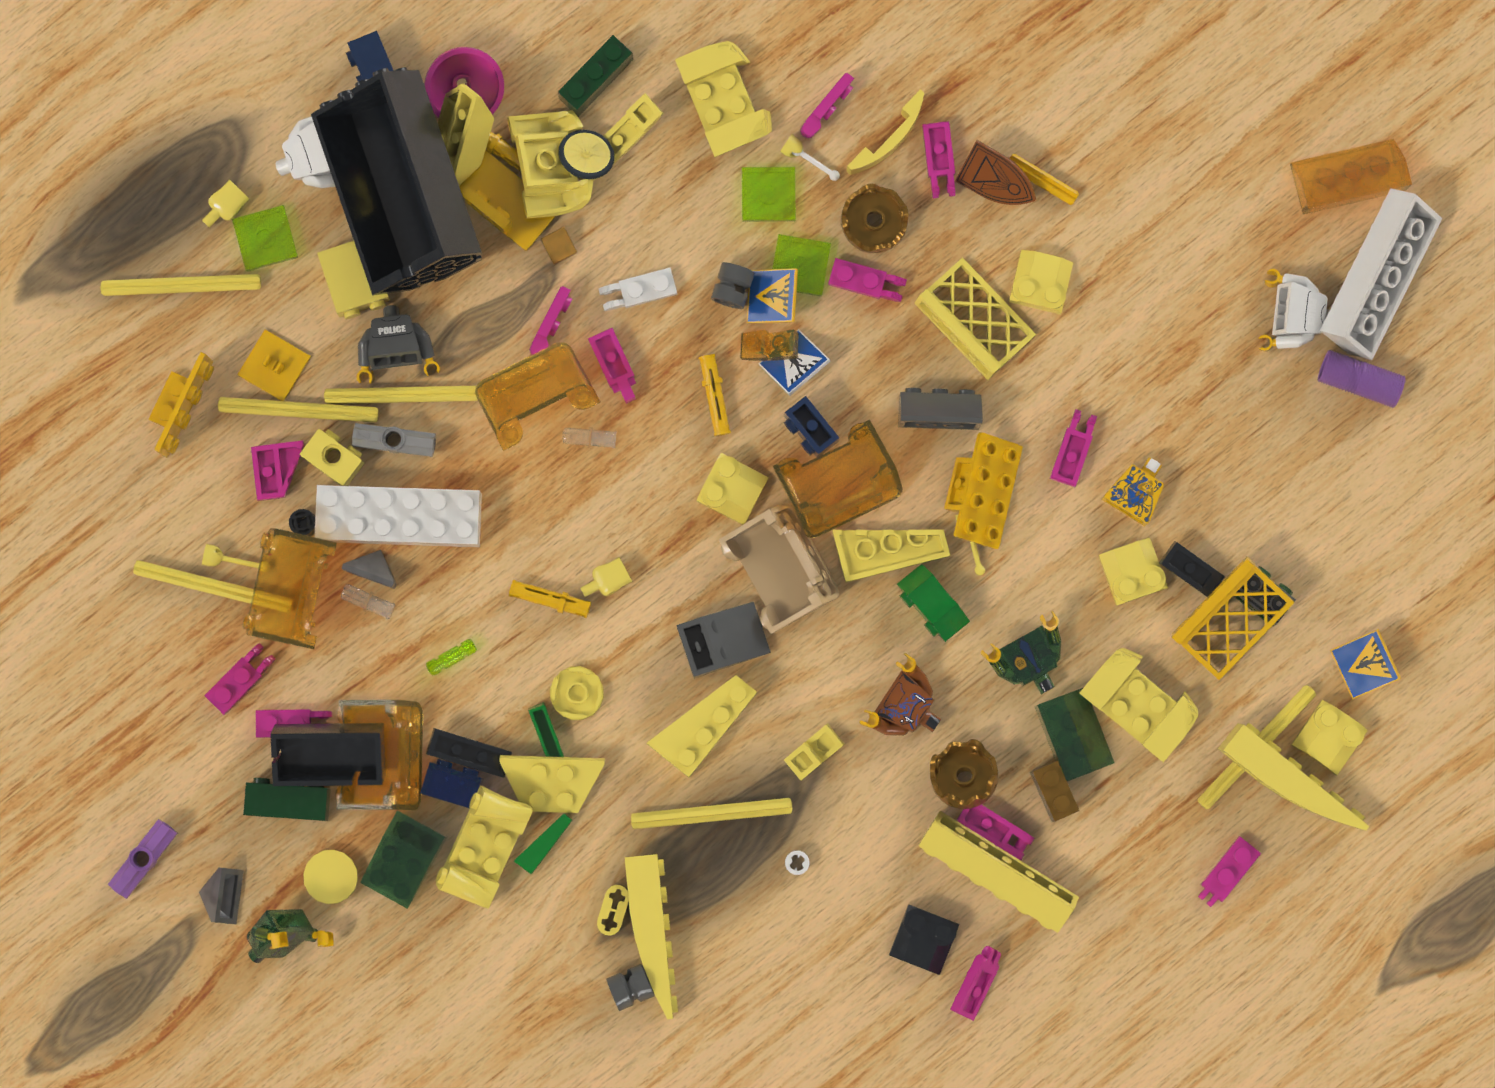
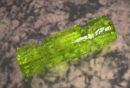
(451, 657)

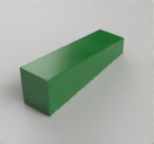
(545, 730)
(536, 852)

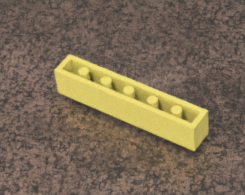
(998, 872)

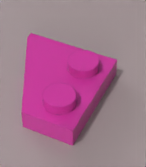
(275, 468)

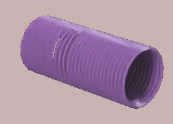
(1361, 379)

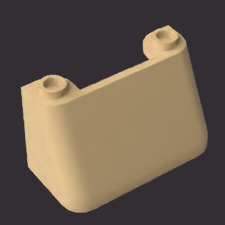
(781, 566)

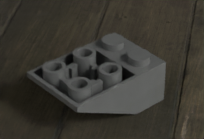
(723, 639)

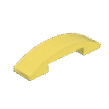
(632, 126)
(867, 160)

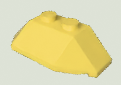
(465, 129)

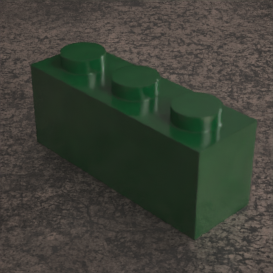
(595, 75)
(286, 801)

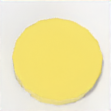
(576, 693)
(330, 876)

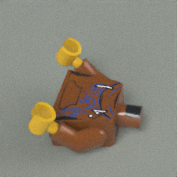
(905, 703)

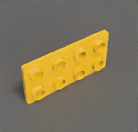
(498, 198)
(176, 402)
(983, 489)

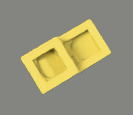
(814, 752)

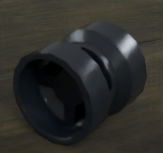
(305, 526)

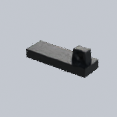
(466, 752)

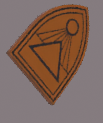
(995, 177)

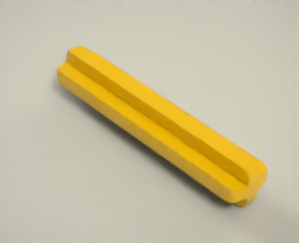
(1046, 181)

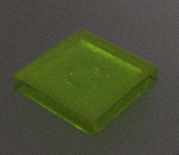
(768, 194)
(265, 238)
(808, 257)

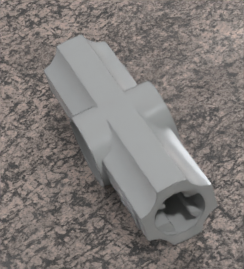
(376, 438)

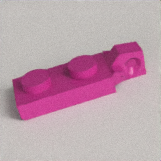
(613, 363)

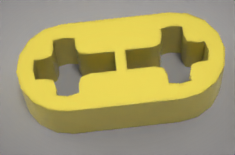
(607, 907)

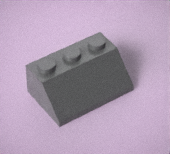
(940, 409)

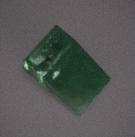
(403, 859)

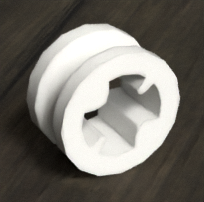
(805, 864)

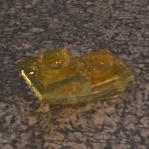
(768, 346)

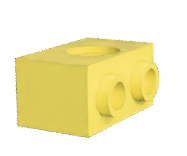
(341, 471)

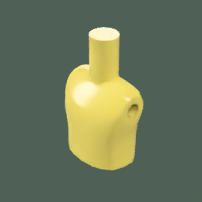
(225, 203)
(608, 578)

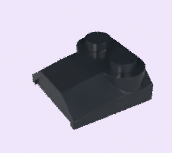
(924, 939)

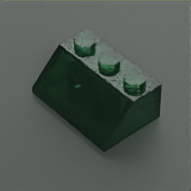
(1074, 734)

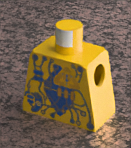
(1136, 492)

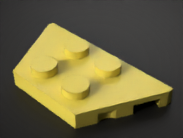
(551, 782)

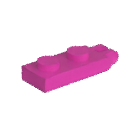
(1228, 871)
(977, 983)

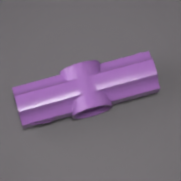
(131, 872)

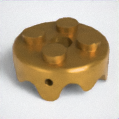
(876, 200)
(962, 757)

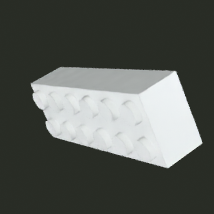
(1381, 274)
(398, 516)

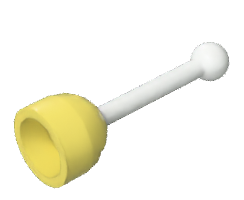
(794, 148)

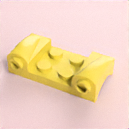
(483, 847)

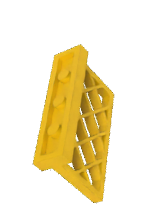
(1215, 602)

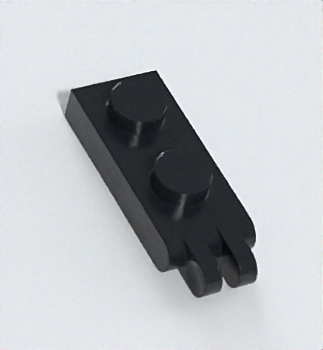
(1191, 569)

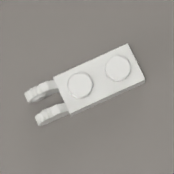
(641, 289)

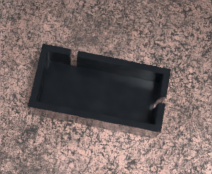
(328, 754)

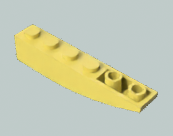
(1285, 776)
(650, 925)

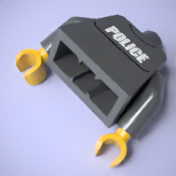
(393, 343)

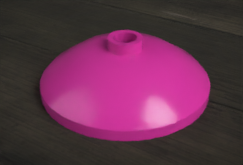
(471, 64)

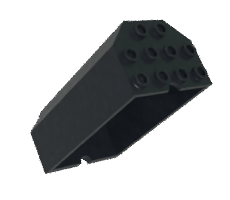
(396, 182)

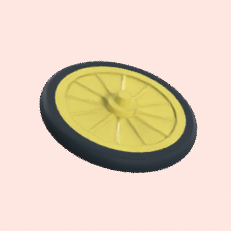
(586, 154)

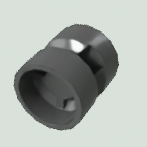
(732, 285)
(630, 987)

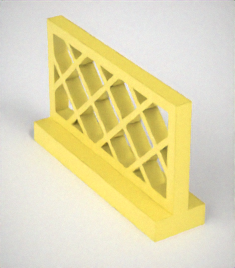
(961, 336)

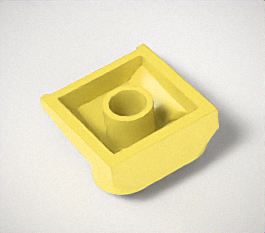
(1041, 281)
(732, 488)
(1133, 571)
(1330, 736)

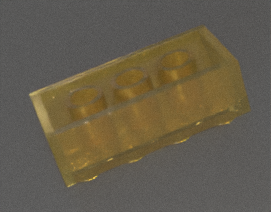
(1350, 176)

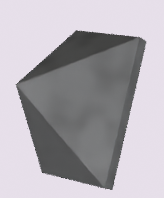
(372, 568)
(222, 895)

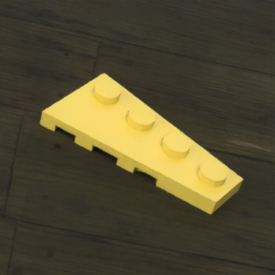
(882, 551)

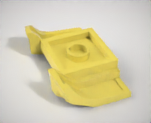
(722, 97)
(547, 184)
(1140, 704)

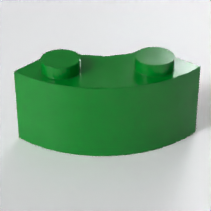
(933, 603)

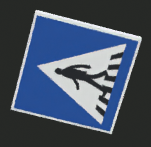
(795, 372)

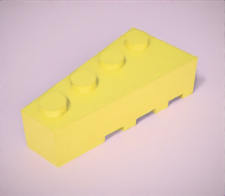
(699, 730)

